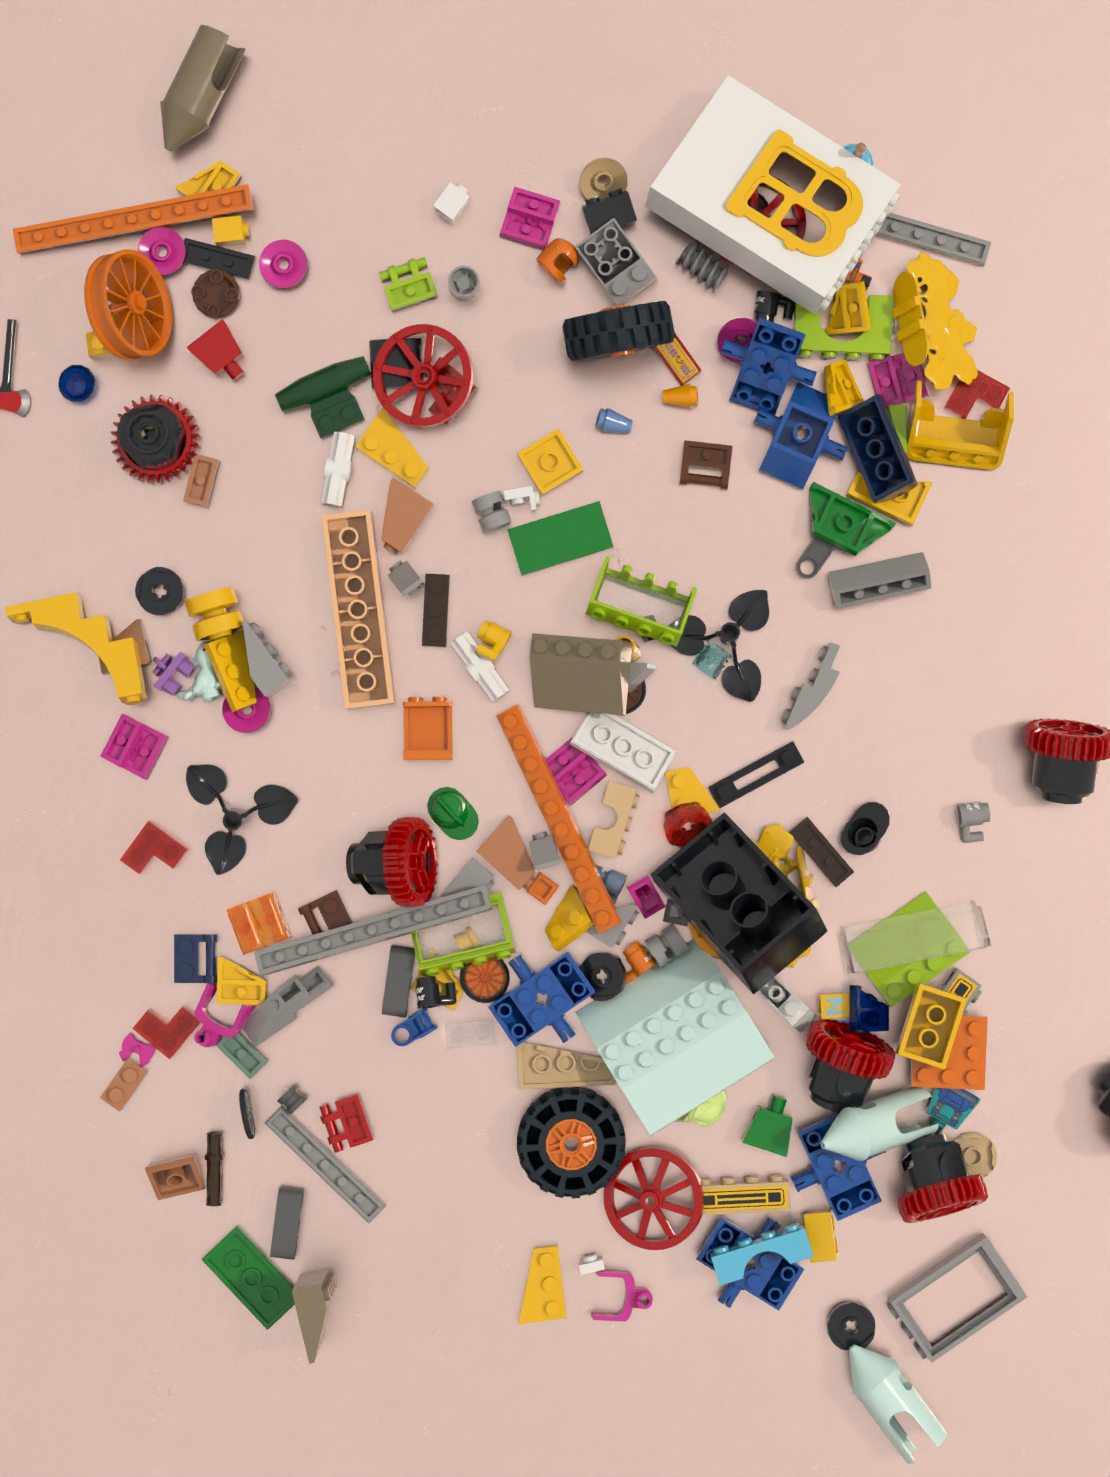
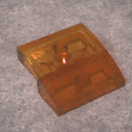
(259, 923)

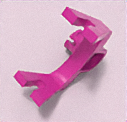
(210, 1027)
(632, 1297)

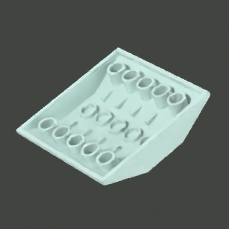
(675, 1037)

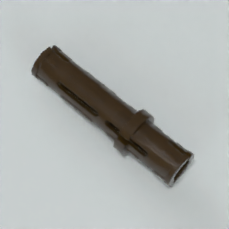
(214, 1162)

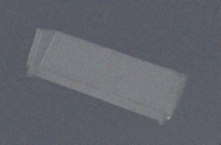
(912, 937)

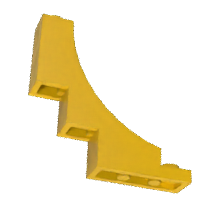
(66, 616)

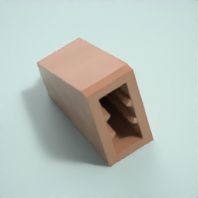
(403, 516)
(508, 854)

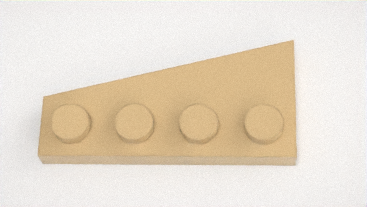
(559, 1068)

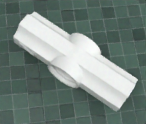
(337, 469)
(479, 667)

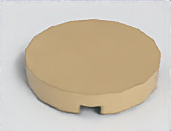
(978, 1153)

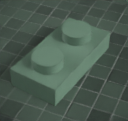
(242, 1054)

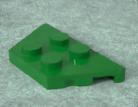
(844, 521)

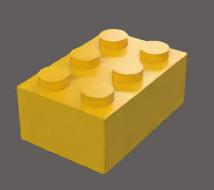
(931, 1025)

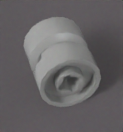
(464, 283)
(491, 511)
(667, 945)

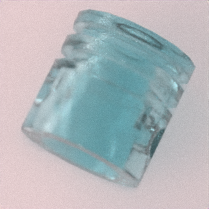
(711, 659)

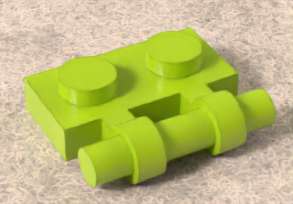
(410, 290)

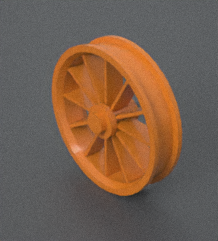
(128, 304)

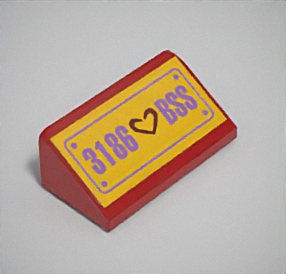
(678, 360)

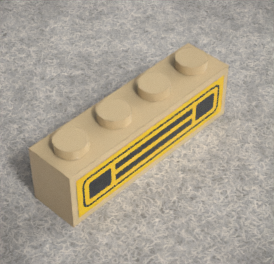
(745, 1196)

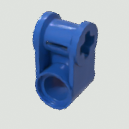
(414, 1027)

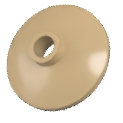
(615, 178)

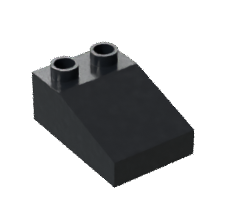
(740, 902)

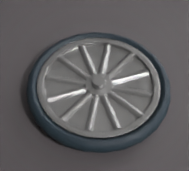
(246, 1113)

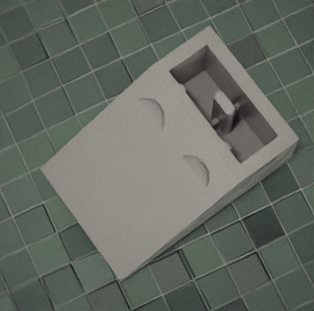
(616, 262)
(263, 666)

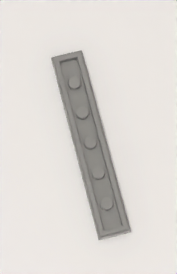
(935, 239)
(325, 1164)

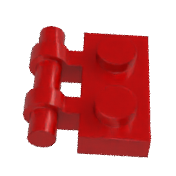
(353, 1121)

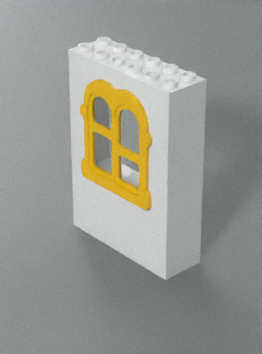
(723, 163)

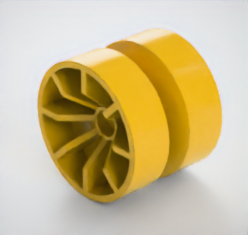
(216, 621)

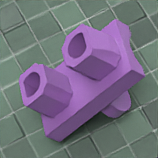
(165, 681)

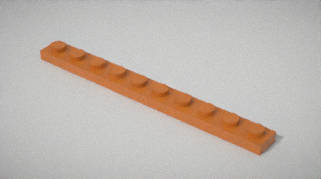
(133, 219)
(559, 819)

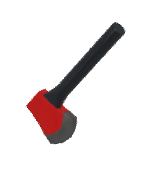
(12, 401)

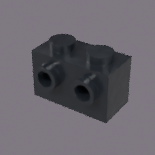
(616, 206)

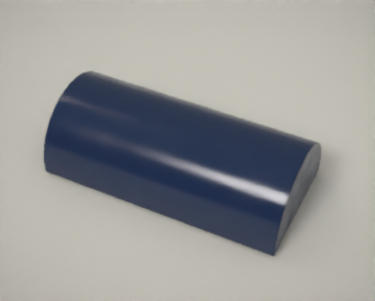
(878, 450)

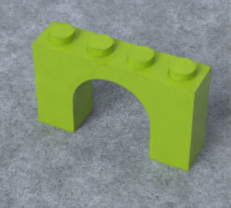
(871, 343)

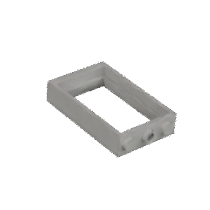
(1000, 1270)

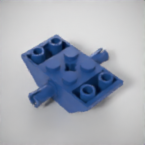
(767, 365)
(795, 458)
(523, 1016)
(845, 1189)
(769, 1277)

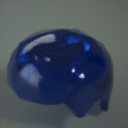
(76, 383)

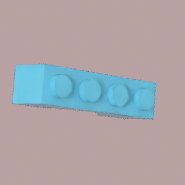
(731, 1262)

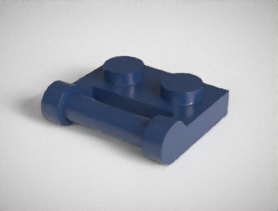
(187, 958)

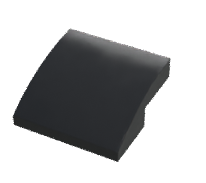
(396, 359)

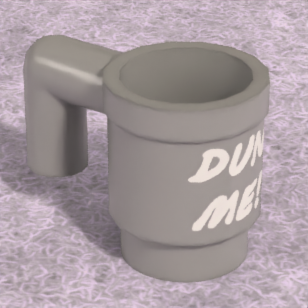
(970, 815)

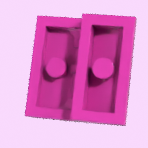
(529, 218)
(897, 379)
(134, 746)
(574, 772)

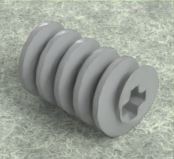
(703, 265)

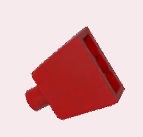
(218, 351)

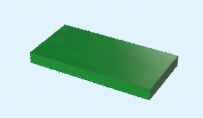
(560, 538)
(251, 1277)

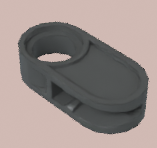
(817, 554)

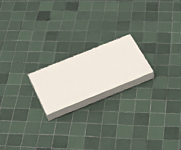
(623, 748)

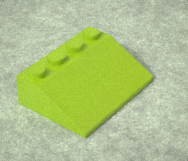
(900, 981)

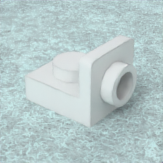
(518, 496)

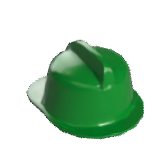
(452, 813)

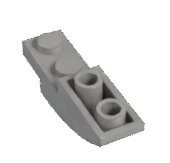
(807, 697)
(285, 1001)

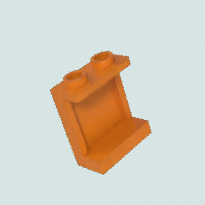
(428, 729)

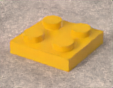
(550, 461)

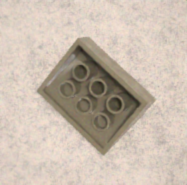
(580, 673)
(312, 1301)

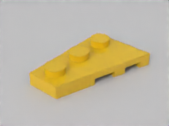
(391, 449)
(903, 508)
(231, 666)
(544, 1288)

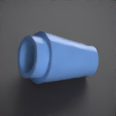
(613, 422)

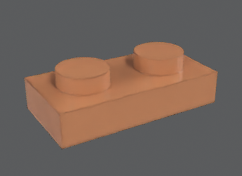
(201, 480)
(124, 1084)

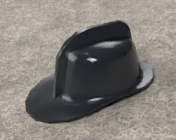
(865, 829)

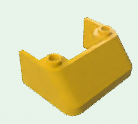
(957, 439)

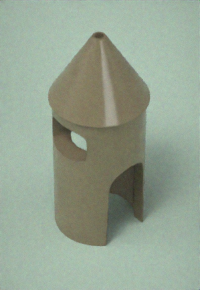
(198, 86)

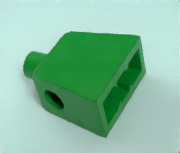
(770, 1128)

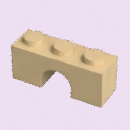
(609, 841)

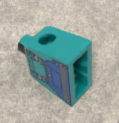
(950, 1107)

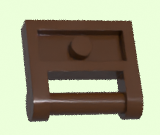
(706, 456)
(331, 909)

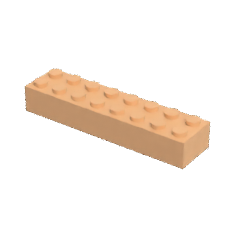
(358, 609)

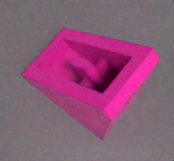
(646, 896)

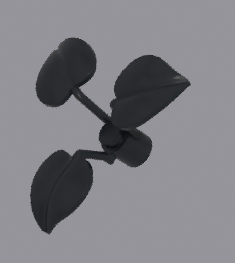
(752, 613)
(225, 849)

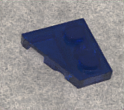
(866, 1012)

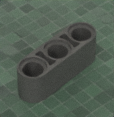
(398, 981)
(286, 1223)

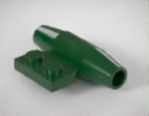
(328, 395)

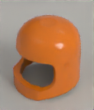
(558, 258)

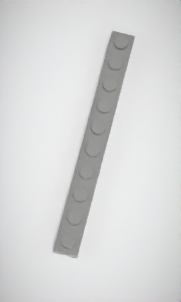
(373, 930)

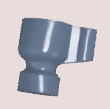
(613, 882)

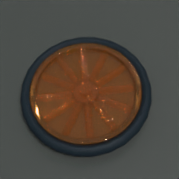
(485, 981)

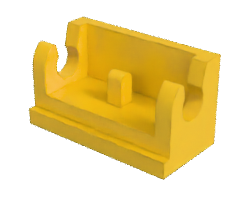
(822, 1235)

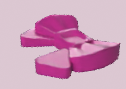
(131, 1045)

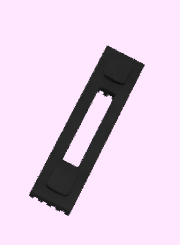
(787, 759)

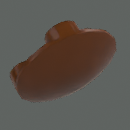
(215, 293)

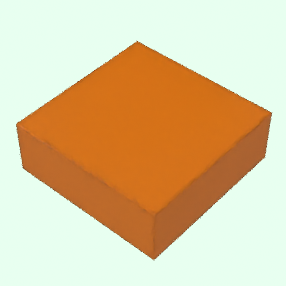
(542, 888)

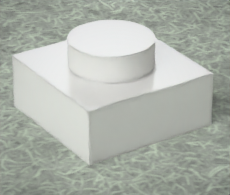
(591, 1264)

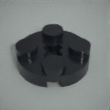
(152, 579)
(615, 973)
(851, 1312)

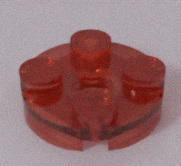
(682, 814)

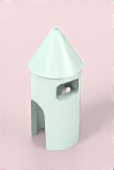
(873, 1126)
(887, 1392)

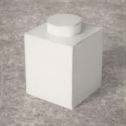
(452, 202)

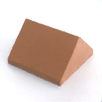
(175, 1176)

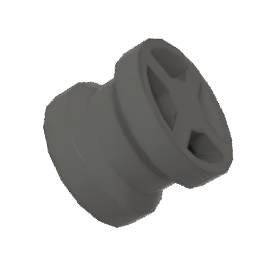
(292, 1099)

